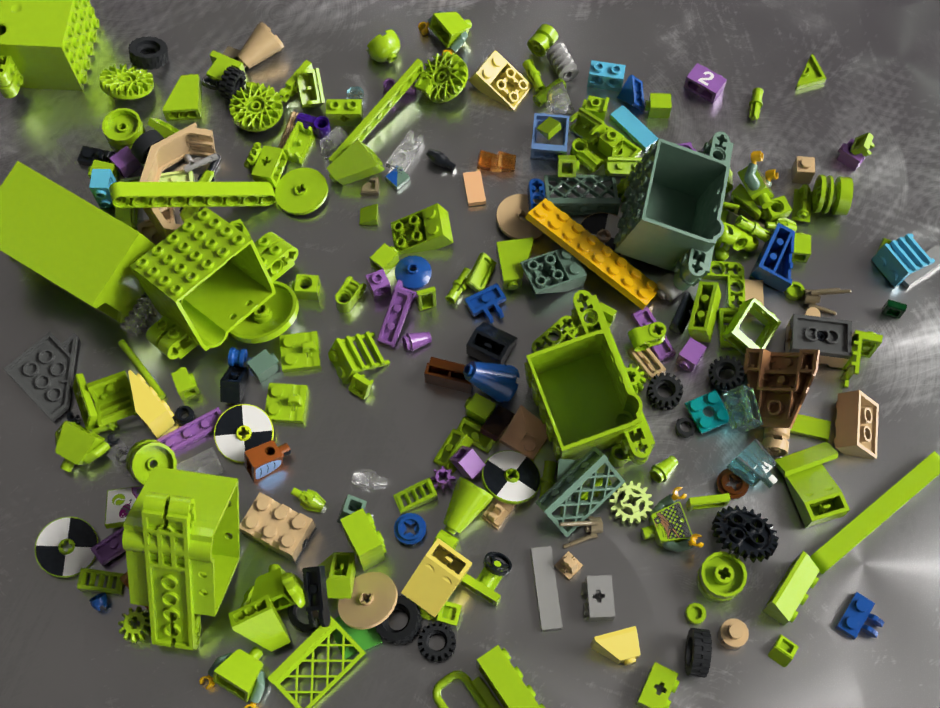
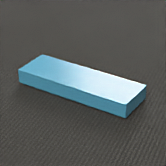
(633, 127)

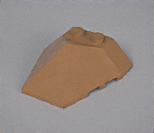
(780, 382)

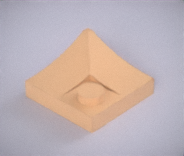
(525, 433)

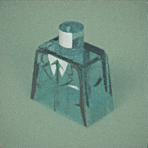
(754, 465)

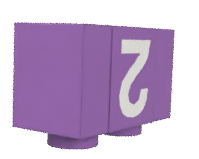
(705, 83)

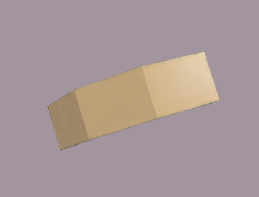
(167, 153)

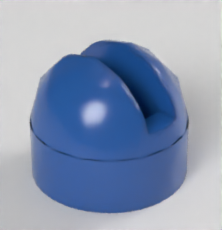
(98, 601)

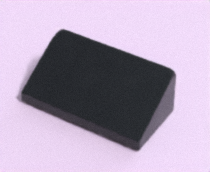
(682, 314)

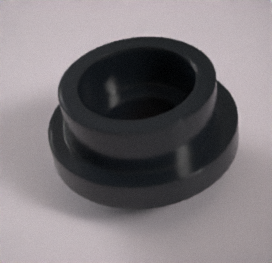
(184, 410)

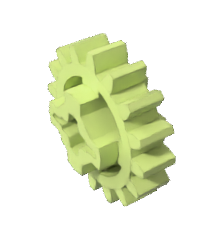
(633, 511)

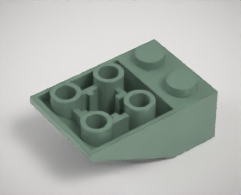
(554, 272)

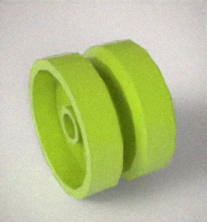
(122, 128)
(143, 453)
(723, 565)

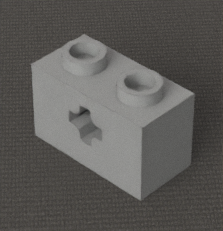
(603, 587)

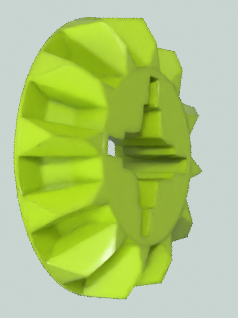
(253, 155)

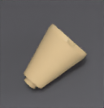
(259, 46)

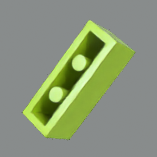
(704, 311)

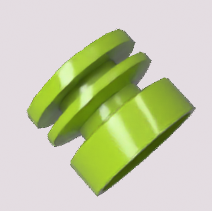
(833, 195)

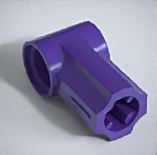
(316, 123)

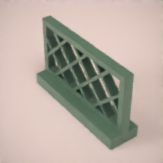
(582, 204)
(572, 482)

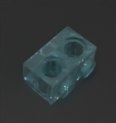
(745, 407)

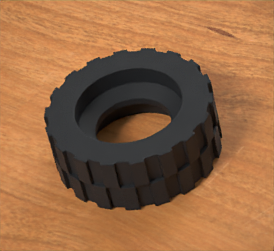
(148, 61)
(409, 631)
(698, 652)

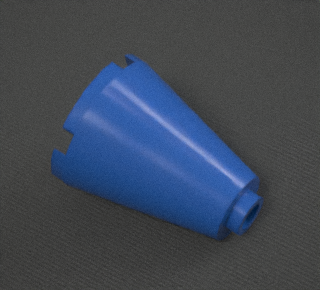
(493, 379)

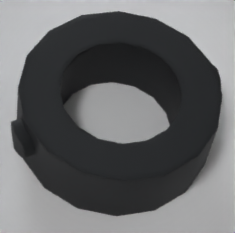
(690, 422)

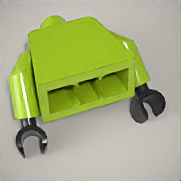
(79, 444)

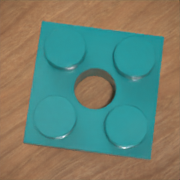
(713, 403)

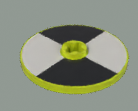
(233, 422)

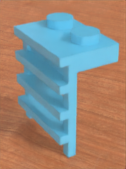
(901, 259)

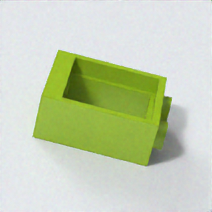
(767, 318)

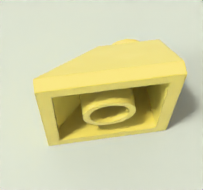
(618, 646)

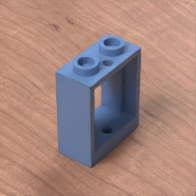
(549, 151)

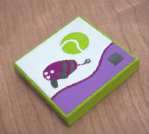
(119, 504)

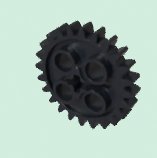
(745, 534)

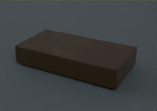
(497, 423)

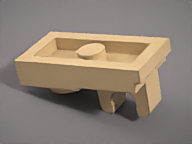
(497, 513)

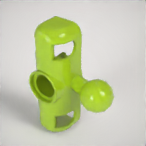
(737, 239)

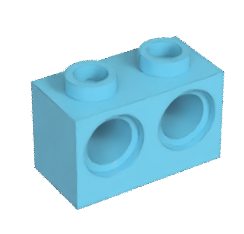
(606, 75)
(99, 186)

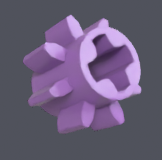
(443, 484)

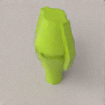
(784, 221)
(309, 500)

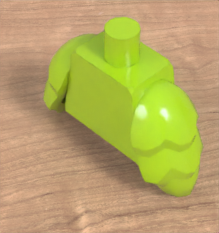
(281, 587)

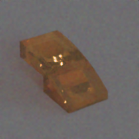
(496, 162)

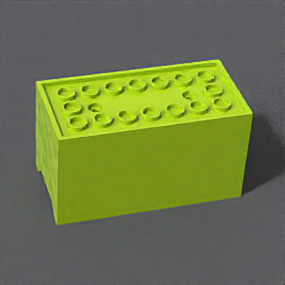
(70, 241)

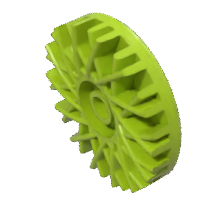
(447, 76)
(126, 83)
(256, 108)

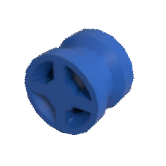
(237, 357)

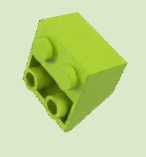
(340, 574)

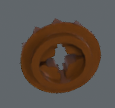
(723, 479)

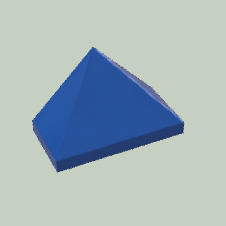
(633, 93)

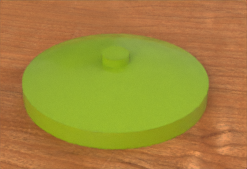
(270, 318)

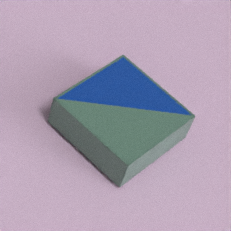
(397, 179)

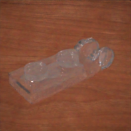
(404, 152)

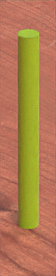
(141, 368)

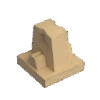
(568, 565)

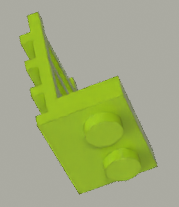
(863, 345)
(347, 359)
(112, 398)

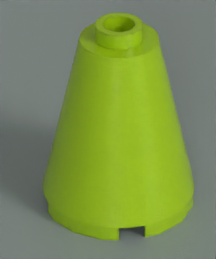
(465, 505)

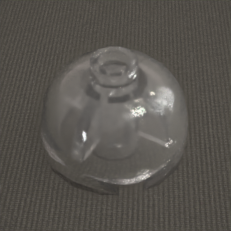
(559, 101)

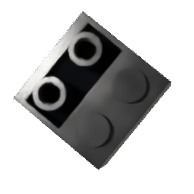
(490, 344)

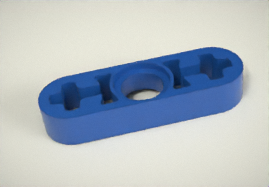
(541, 194)

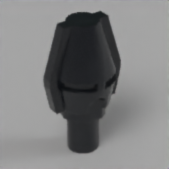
(440, 159)

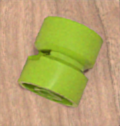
(542, 40)

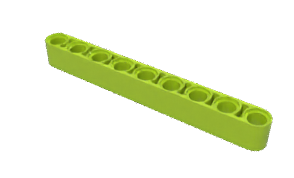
(191, 194)
(877, 513)

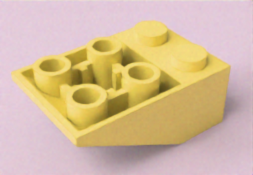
(500, 81)
(149, 407)
(436, 577)

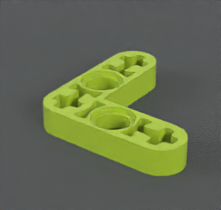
(731, 279)
(567, 332)

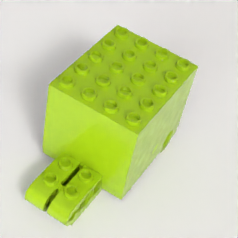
(45, 44)
(207, 277)
(585, 388)
(182, 551)

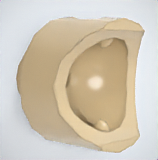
(733, 634)

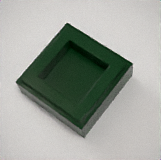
(894, 309)

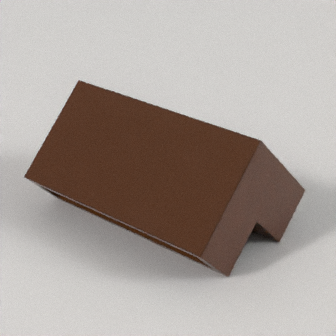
(447, 375)

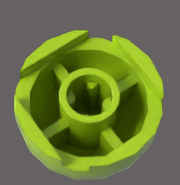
(384, 47)

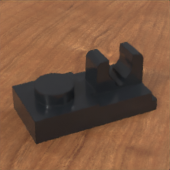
(89, 154)

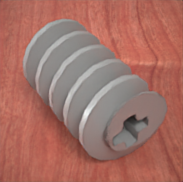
(562, 62)

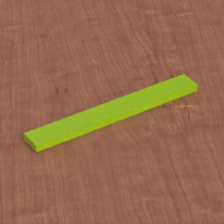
(382, 107)

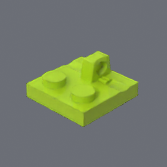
(300, 351)
(286, 402)

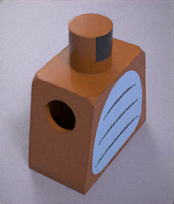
(265, 459)

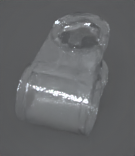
(332, 141)

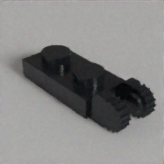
(316, 596)

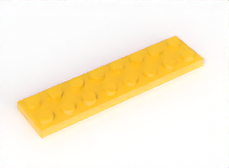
(593, 253)

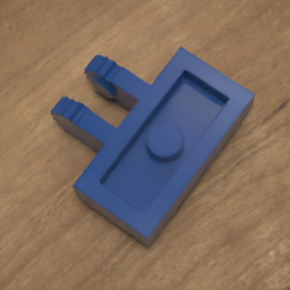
(485, 300)
(855, 616)

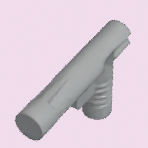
(197, 162)

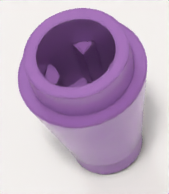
(416, 340)

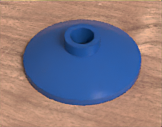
(413, 279)

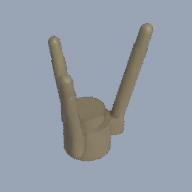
(812, 297)
(591, 525)

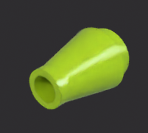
(663, 469)

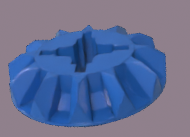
(410, 519)

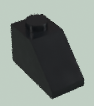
(233, 385)

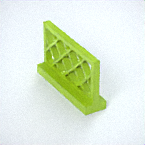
(303, 652)

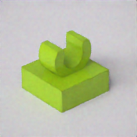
(863, 144)
(360, 386)

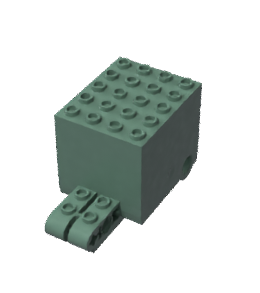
(676, 208)

